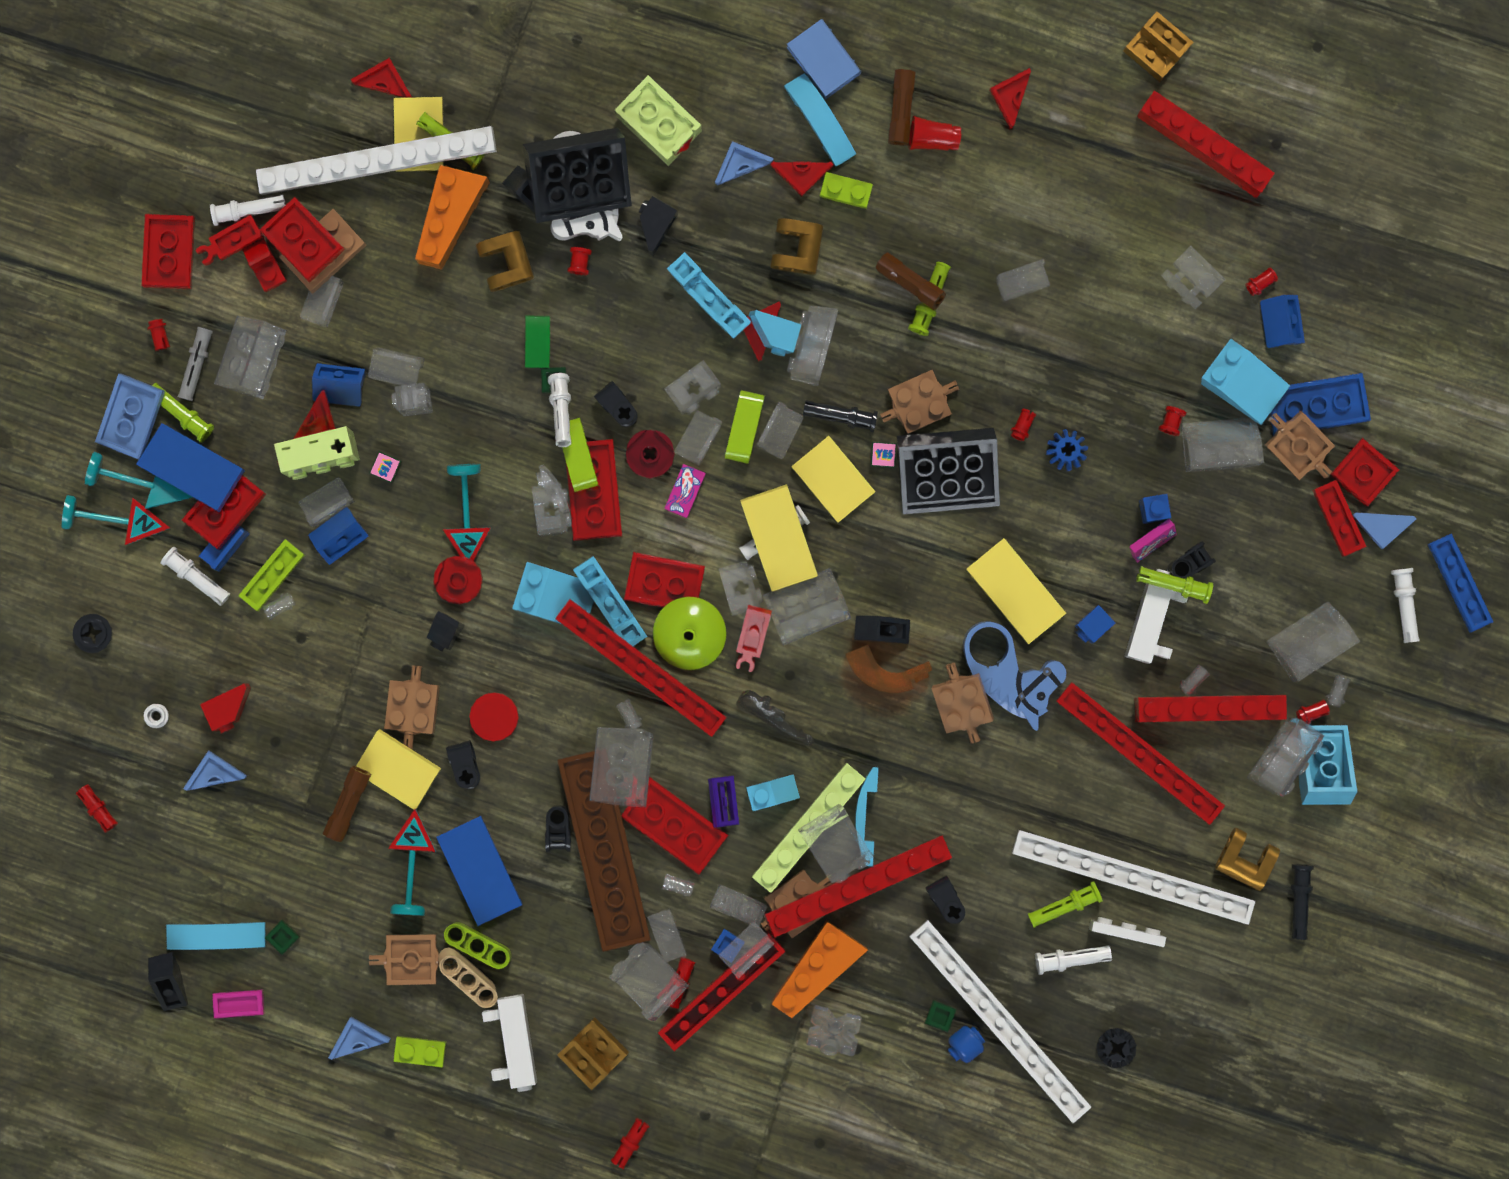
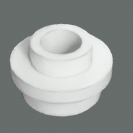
(148, 715)

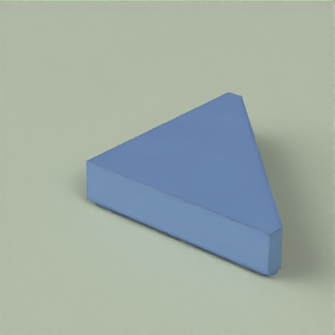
(741, 161)
(1383, 527)
(213, 771)
(357, 1037)

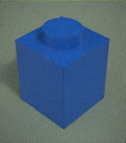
(1155, 508)
(1094, 625)

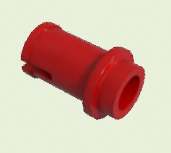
(1262, 281)
(158, 334)
(1023, 425)
(1313, 711)

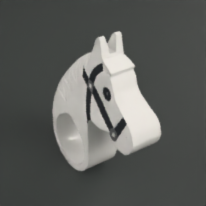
(594, 224)

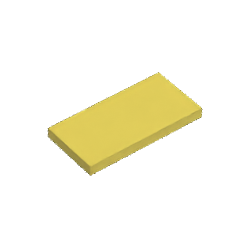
(779, 537)
(1016, 591)

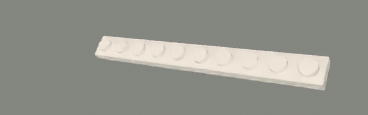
(376, 160)
(1133, 877)
(1000, 1021)

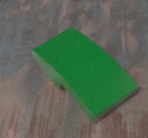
(537, 341)

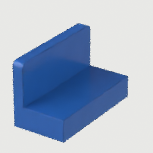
(1282, 321)
(340, 384)
(337, 535)
(218, 559)

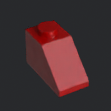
(226, 708)

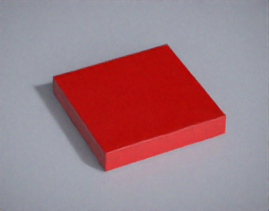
(1364, 472)

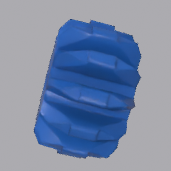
(1060, 444)

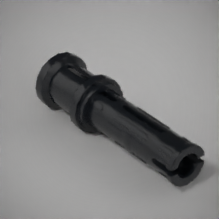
(852, 416)
(1301, 889)

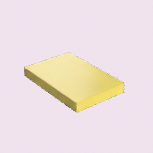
(407, 113)
(833, 479)
(398, 769)

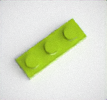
(271, 575)

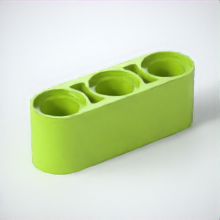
(744, 426)
(579, 458)
(465, 945)

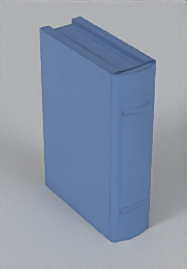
(823, 59)

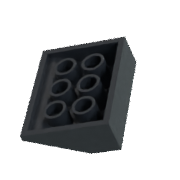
(577, 174)
(948, 470)

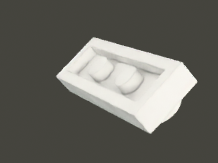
(1127, 931)

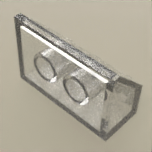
(813, 344)
(250, 357)
(1222, 444)
(807, 607)
(1312, 641)
(1286, 757)
(621, 766)

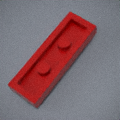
(1339, 518)

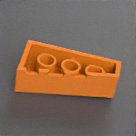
(450, 207)
(819, 966)

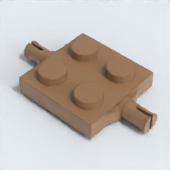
(919, 401)
(1300, 445)
(962, 703)
(412, 707)
(791, 890)
(410, 959)

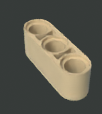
(470, 988)

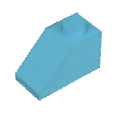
(775, 332)
(773, 792)

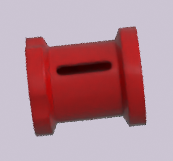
(579, 261)
(1172, 420)

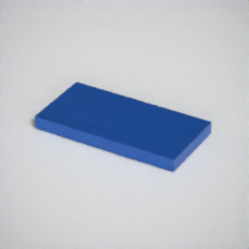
(1326, 402)
(190, 467)
(479, 870)

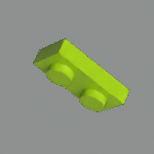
(846, 190)
(419, 1051)

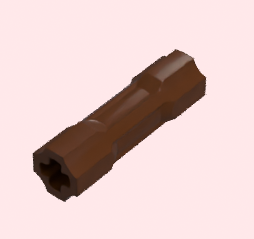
(901, 111)
(924, 290)
(353, 788)

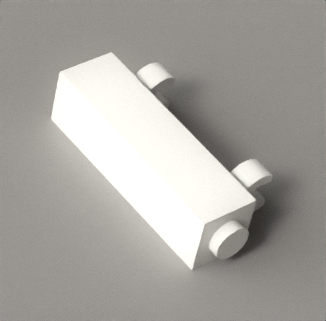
(1149, 622)
(516, 1042)

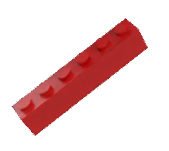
(1205, 144)
(1210, 708)
(714, 998)

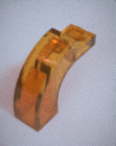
(871, 674)

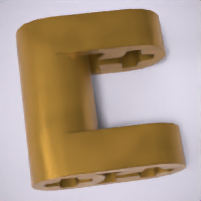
(808, 246)
(516, 258)
(1241, 869)

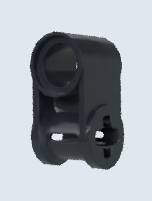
(614, 402)
(1193, 560)
(463, 760)
(558, 831)
(943, 896)

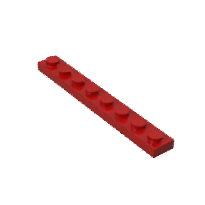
(640, 667)
(1140, 753)
(857, 886)

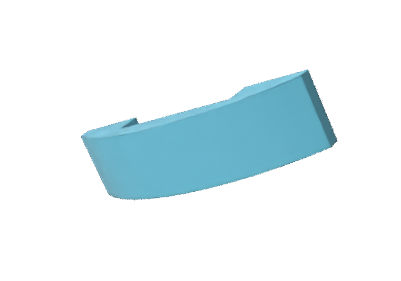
(820, 119)
(708, 296)
(609, 601)
(868, 785)
(216, 936)

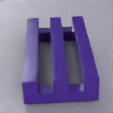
(716, 806)

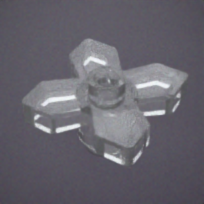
(833, 1033)

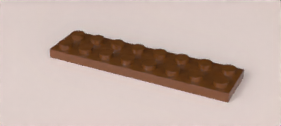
(604, 858)

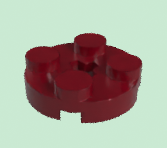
(664, 454)

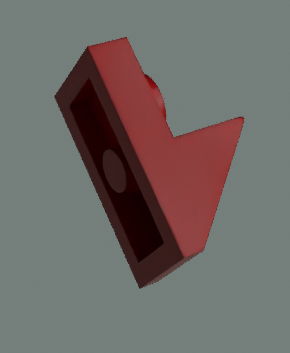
(264, 265)

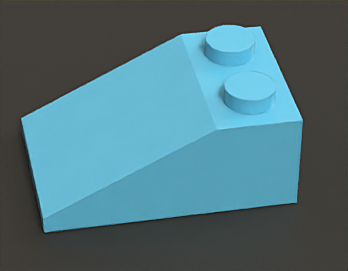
(1244, 382)
(547, 591)
(1330, 771)

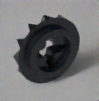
(83, 626)
(1105, 1047)

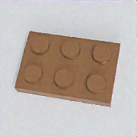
(347, 239)

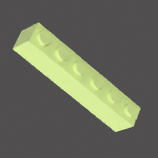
(792, 845)

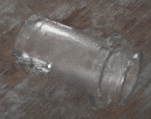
(279, 605)
(1194, 680)
(1338, 691)
(629, 715)
(678, 885)

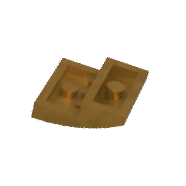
(1158, 46)
(593, 1053)

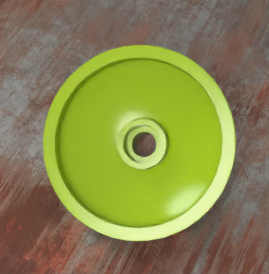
(694, 616)

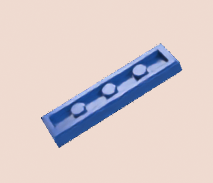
(1460, 583)

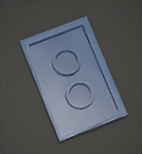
(130, 416)

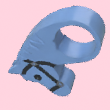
(1016, 691)

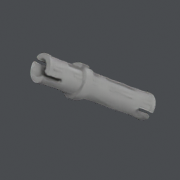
(197, 352)

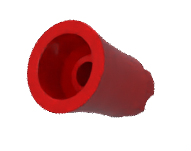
(933, 135)

